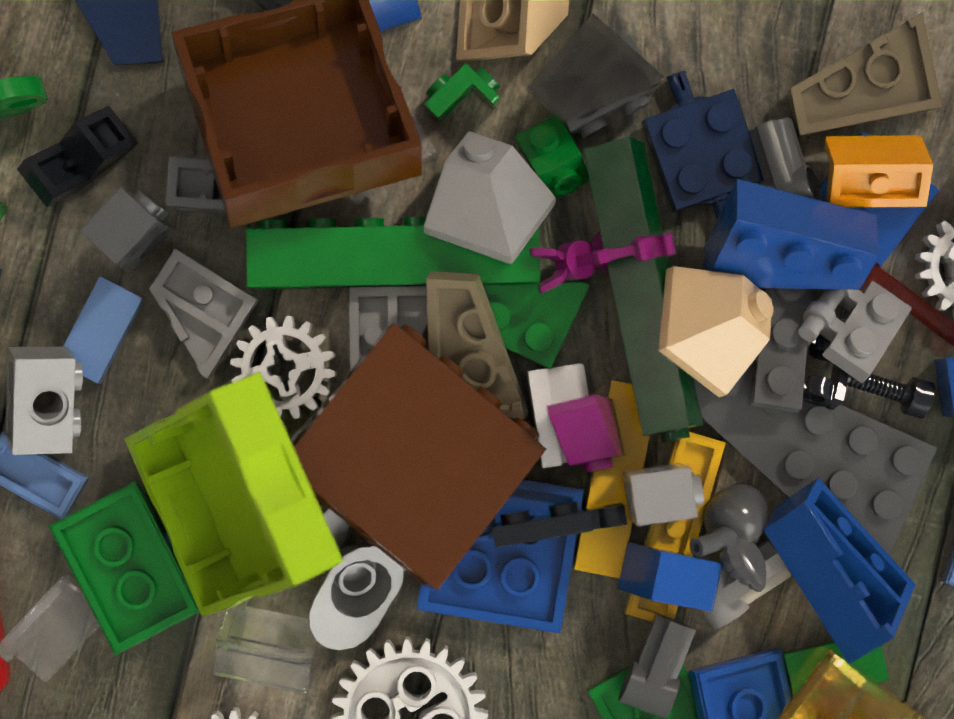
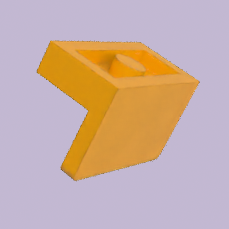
(878, 171)

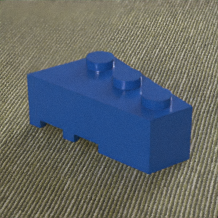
(791, 240)
(840, 569)

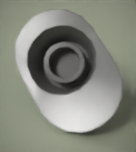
(354, 597)

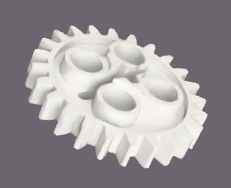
(385, 680)

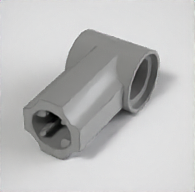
(734, 598)

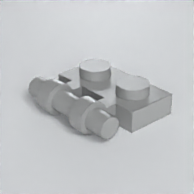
(863, 335)

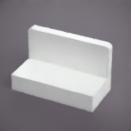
(550, 388)

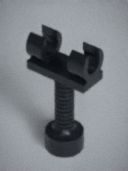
(914, 397)

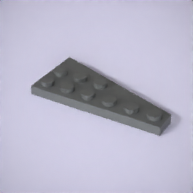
(857, 458)

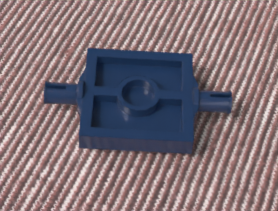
(701, 147)

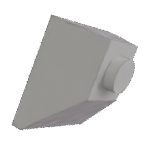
(488, 199)

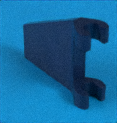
(126, 29)

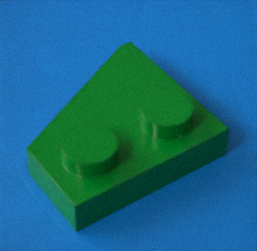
(532, 321)

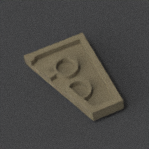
(874, 84)
(468, 334)

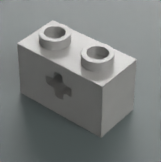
(662, 494)

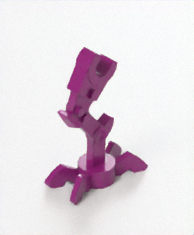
(580, 259)

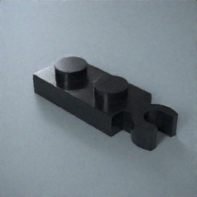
(563, 520)

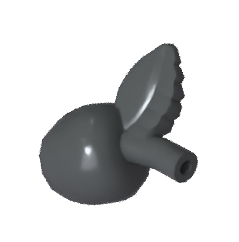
(734, 527)

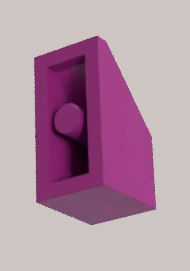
(587, 431)

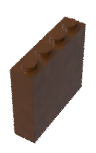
(415, 455)

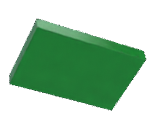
(125, 567)

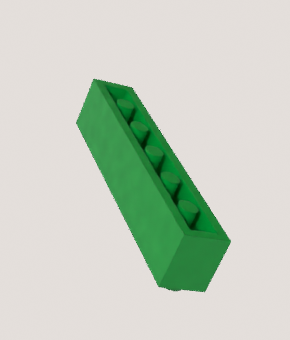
(368, 256)

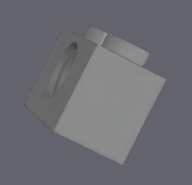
(29, 374)

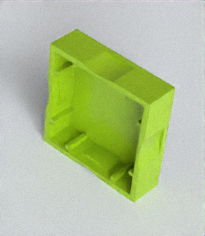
(233, 496)

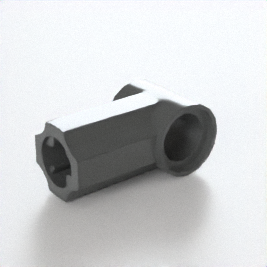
(783, 160)
(653, 679)

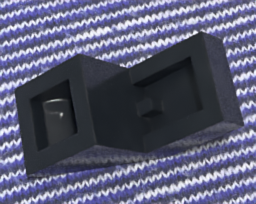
(79, 157)

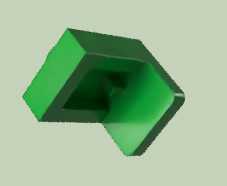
(448, 92)
(553, 156)

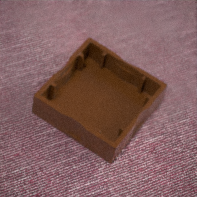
(296, 106)

